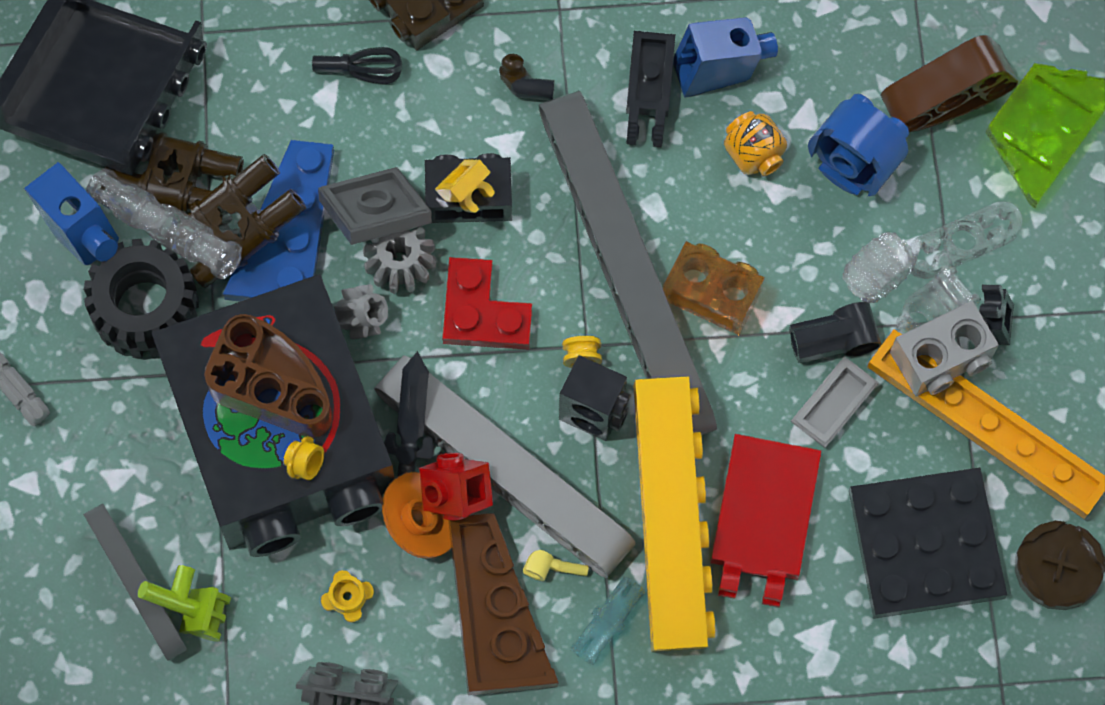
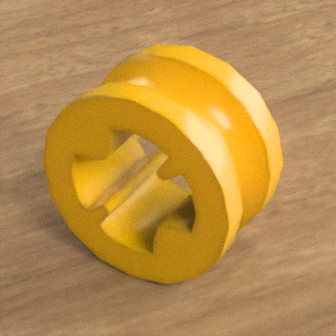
(581, 345)

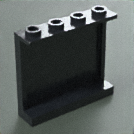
(97, 81)

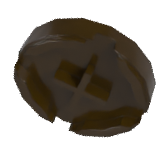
(1059, 565)

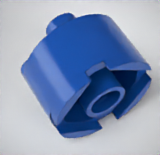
(859, 146)

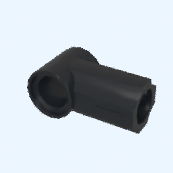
(847, 331)

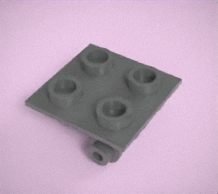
(327, 679)

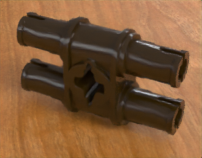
(192, 161)
(255, 226)

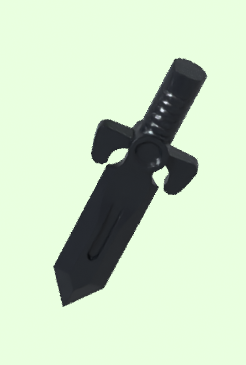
(411, 417)

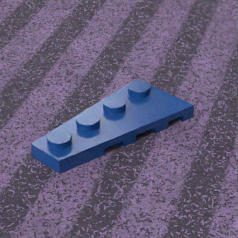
(296, 251)

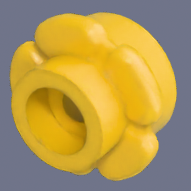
(303, 458)

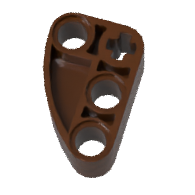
(951, 85)
(267, 364)

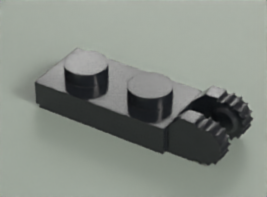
(650, 82)

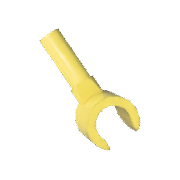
(540, 562)

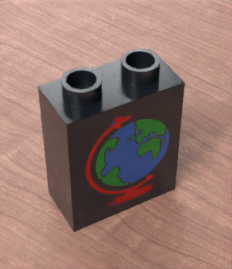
(245, 455)

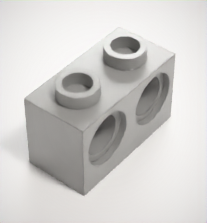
(938, 341)

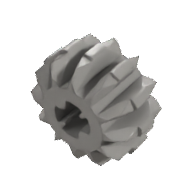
(413, 266)

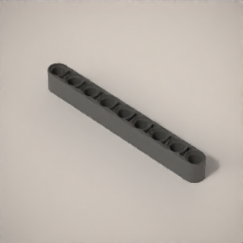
(620, 247)

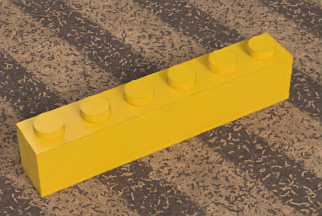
(672, 514)

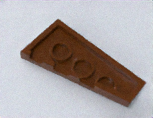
(496, 626)

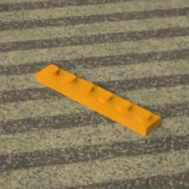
(1002, 434)

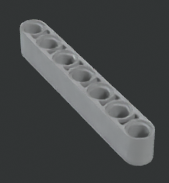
(517, 475)

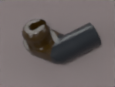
(520, 81)

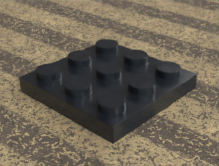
(927, 543)

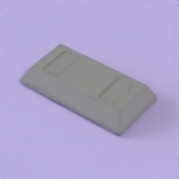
(834, 402)

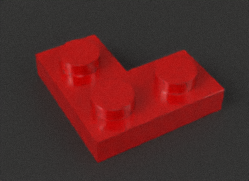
(476, 320)

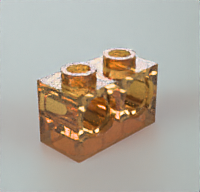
(707, 297)

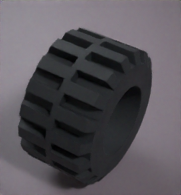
(131, 267)

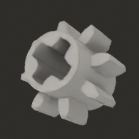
(361, 311)

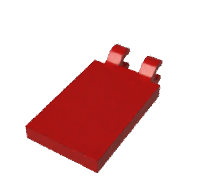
(764, 514)

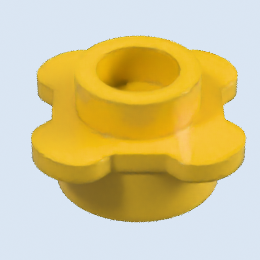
(342, 584)

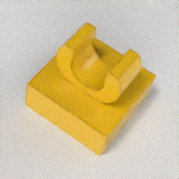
(463, 181)

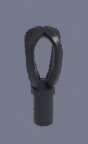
(348, 64)

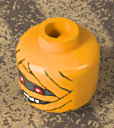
(755, 144)

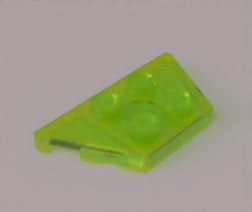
(1045, 125)

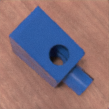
(720, 54)
(85, 233)

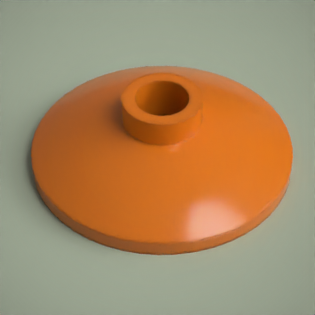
(425, 536)

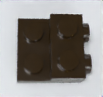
(425, 19)

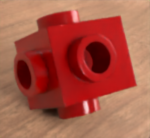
(455, 486)

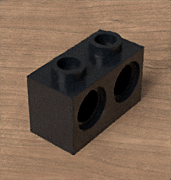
(594, 399)

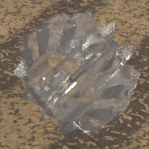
(879, 267)

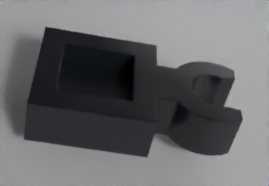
(997, 312)

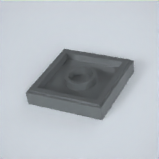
(374, 205)

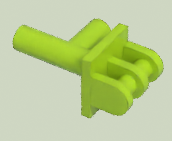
(200, 610)

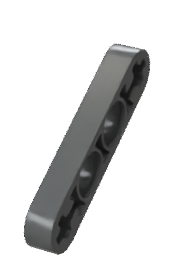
(132, 577)

